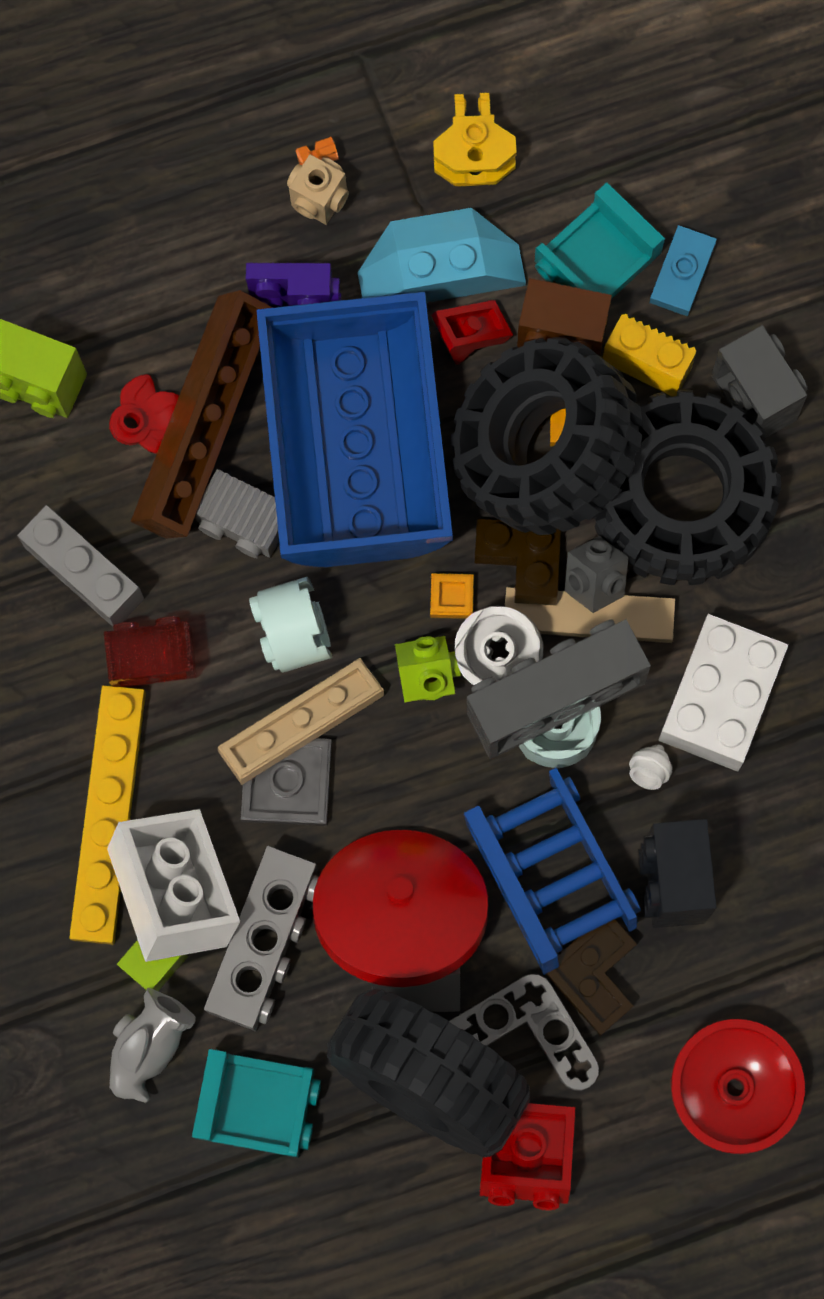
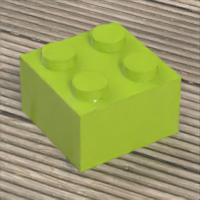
(39, 371)

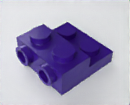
(292, 283)

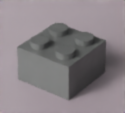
(760, 381)

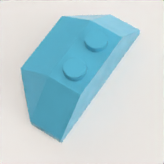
(443, 256)

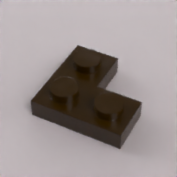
(532, 554)
(583, 975)

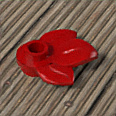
(148, 409)

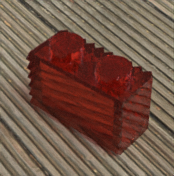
(150, 653)

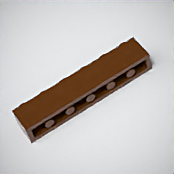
(201, 417)

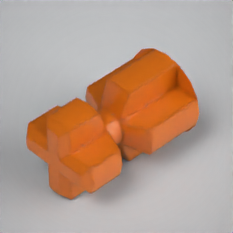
(323, 148)

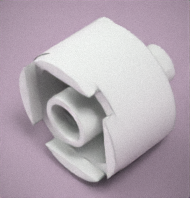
(495, 624)

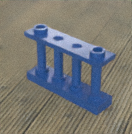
(528, 904)

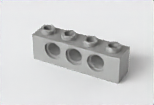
(275, 872)

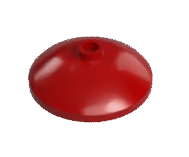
(769, 1079)

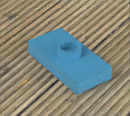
(682, 270)

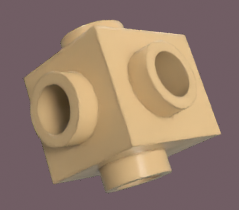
(322, 199)

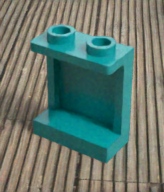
(600, 247)
(256, 1104)

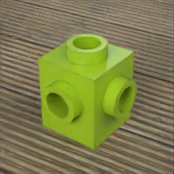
(426, 668)

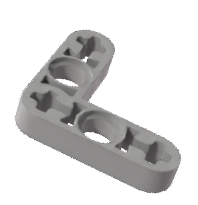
(536, 1019)

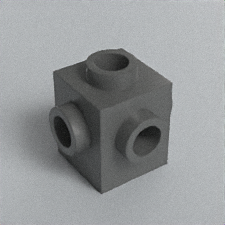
(596, 574)

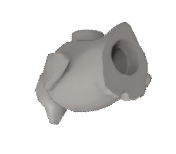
(146, 1044)

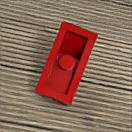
(471, 328)

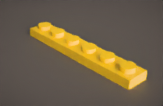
(107, 804)

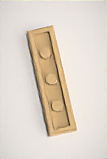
(648, 616)
(300, 721)

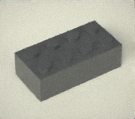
(557, 687)

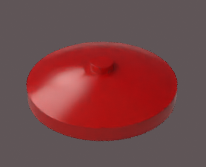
(400, 908)

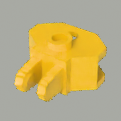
(474, 146)

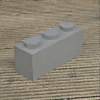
(80, 566)

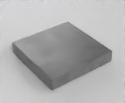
(291, 789)

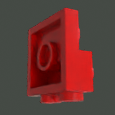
(533, 1160)

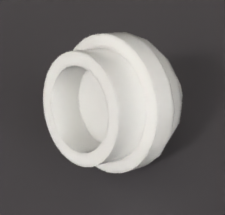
(650, 767)

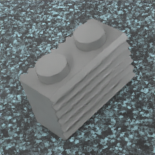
(239, 513)

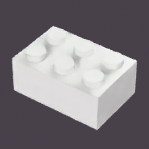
(723, 692)
(172, 885)

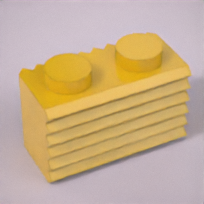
(649, 355)

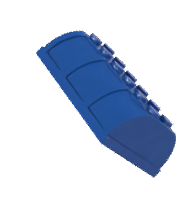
(354, 430)

